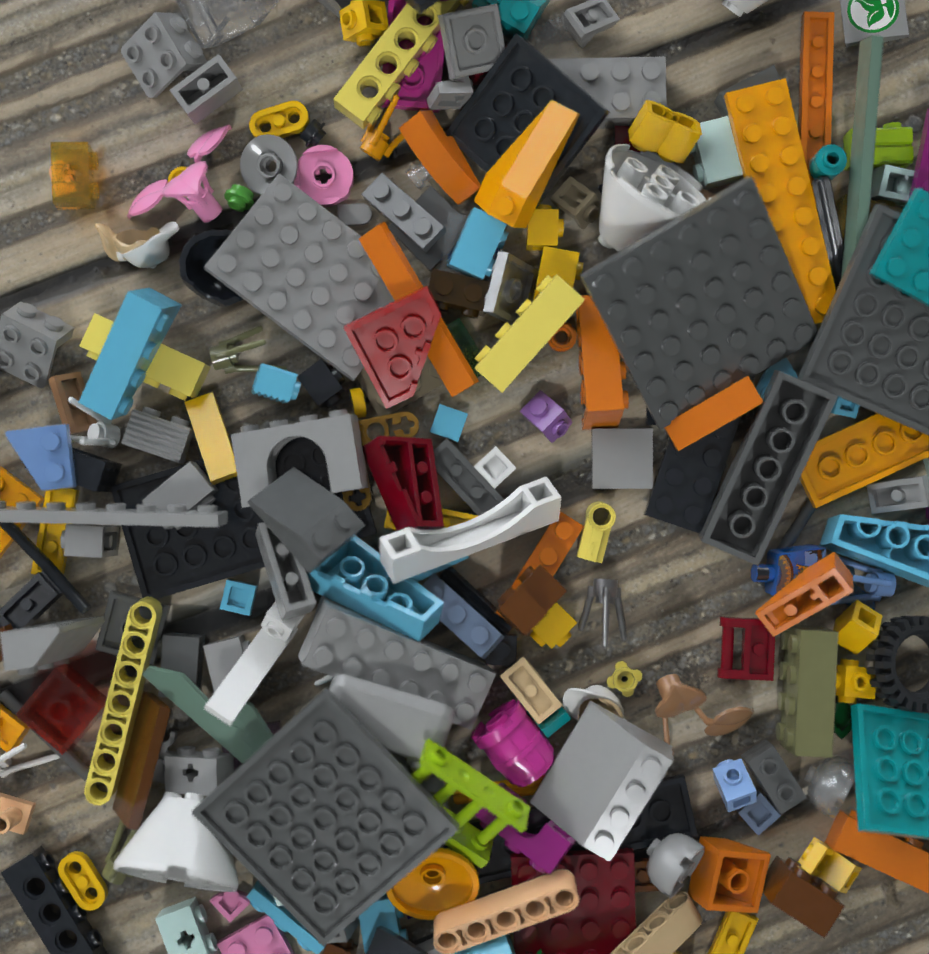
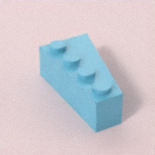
(128, 351)
(883, 544)
(361, 583)

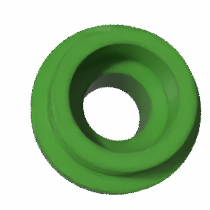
(239, 198)

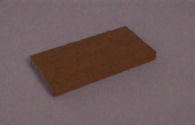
(141, 760)

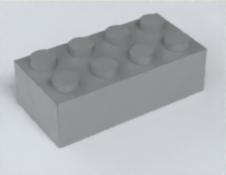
(619, 83)

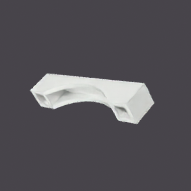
(420, 550)

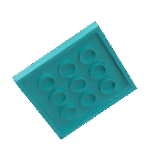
(891, 770)

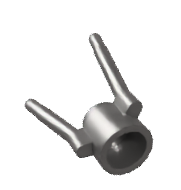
(607, 593)

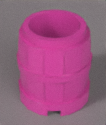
(514, 744)

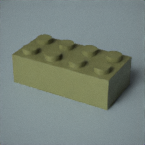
(807, 690)

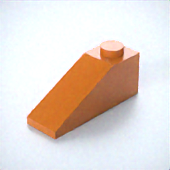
(807, 594)

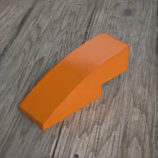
(440, 156)
(713, 413)

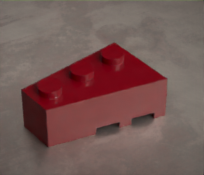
(407, 480)

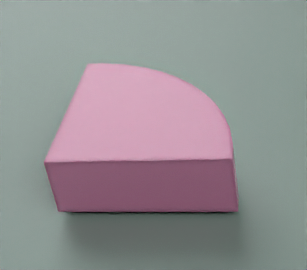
(230, 903)

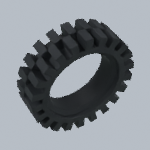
(884, 663)

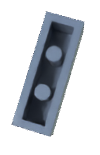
(464, 619)

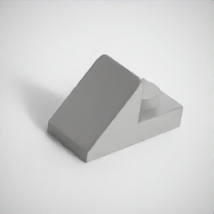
(589, 19)
(899, 494)

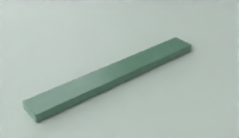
(862, 143)

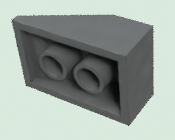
(306, 517)

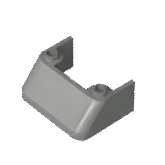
(395, 717)

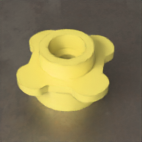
(627, 687)

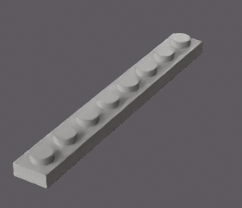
(113, 514)

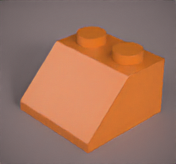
(729, 876)

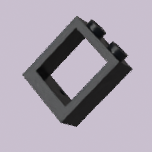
(94, 471)

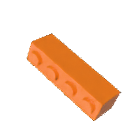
(889, 854)

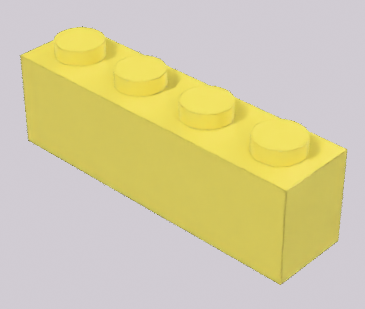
(529, 332)
(168, 366)

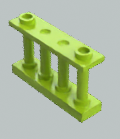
(469, 840)

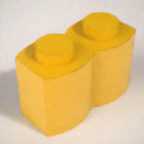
(664, 132)

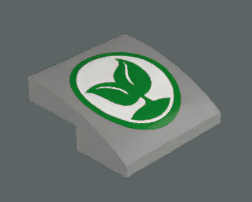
(873, 17)

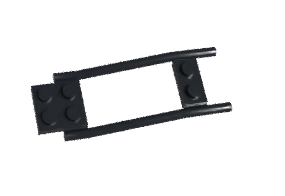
(41, 590)

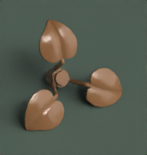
(681, 698)

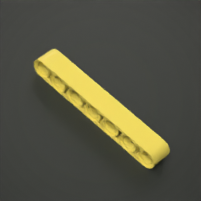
(115, 712)

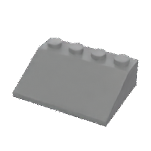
(602, 779)

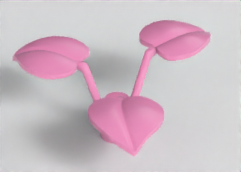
(188, 183)

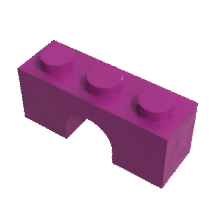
(543, 849)

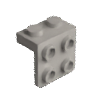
(162, 52)
(30, 342)

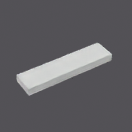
(246, 676)

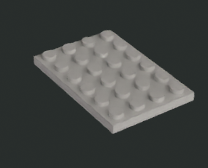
(302, 272)

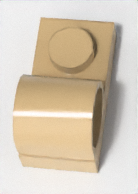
(531, 690)

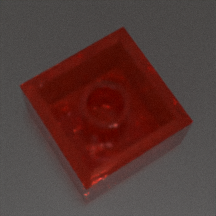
(63, 708)

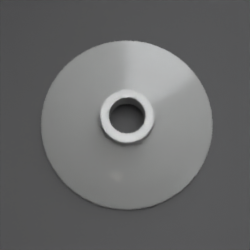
(258, 156)

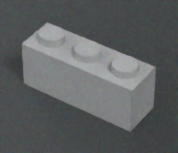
(286, 575)

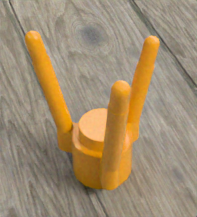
(375, 141)

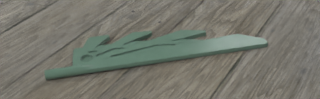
(241, 738)

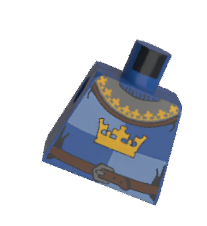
(785, 565)

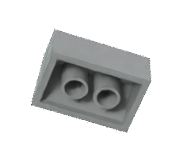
(47, 643)

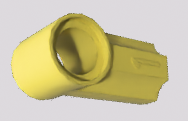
(595, 535)

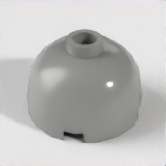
(673, 861)

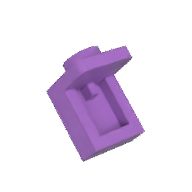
(546, 416)

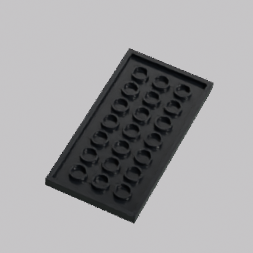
(197, 556)

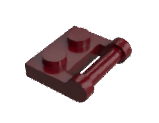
(757, 650)

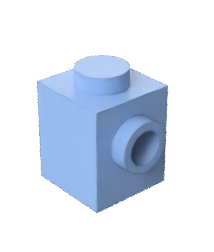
(734, 784)

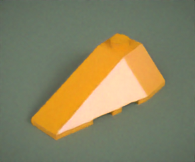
(521, 174)

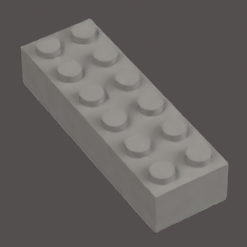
(362, 648)

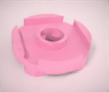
(335, 163)

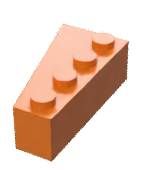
(601, 371)

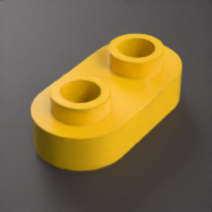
(278, 118)
(80, 881)

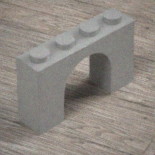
(337, 436)

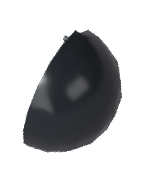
(192, 262)

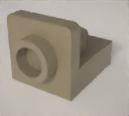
(577, 202)

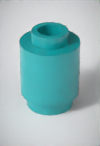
(828, 162)

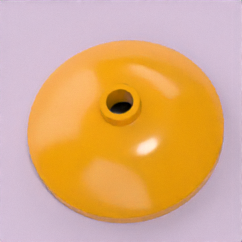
(436, 885)

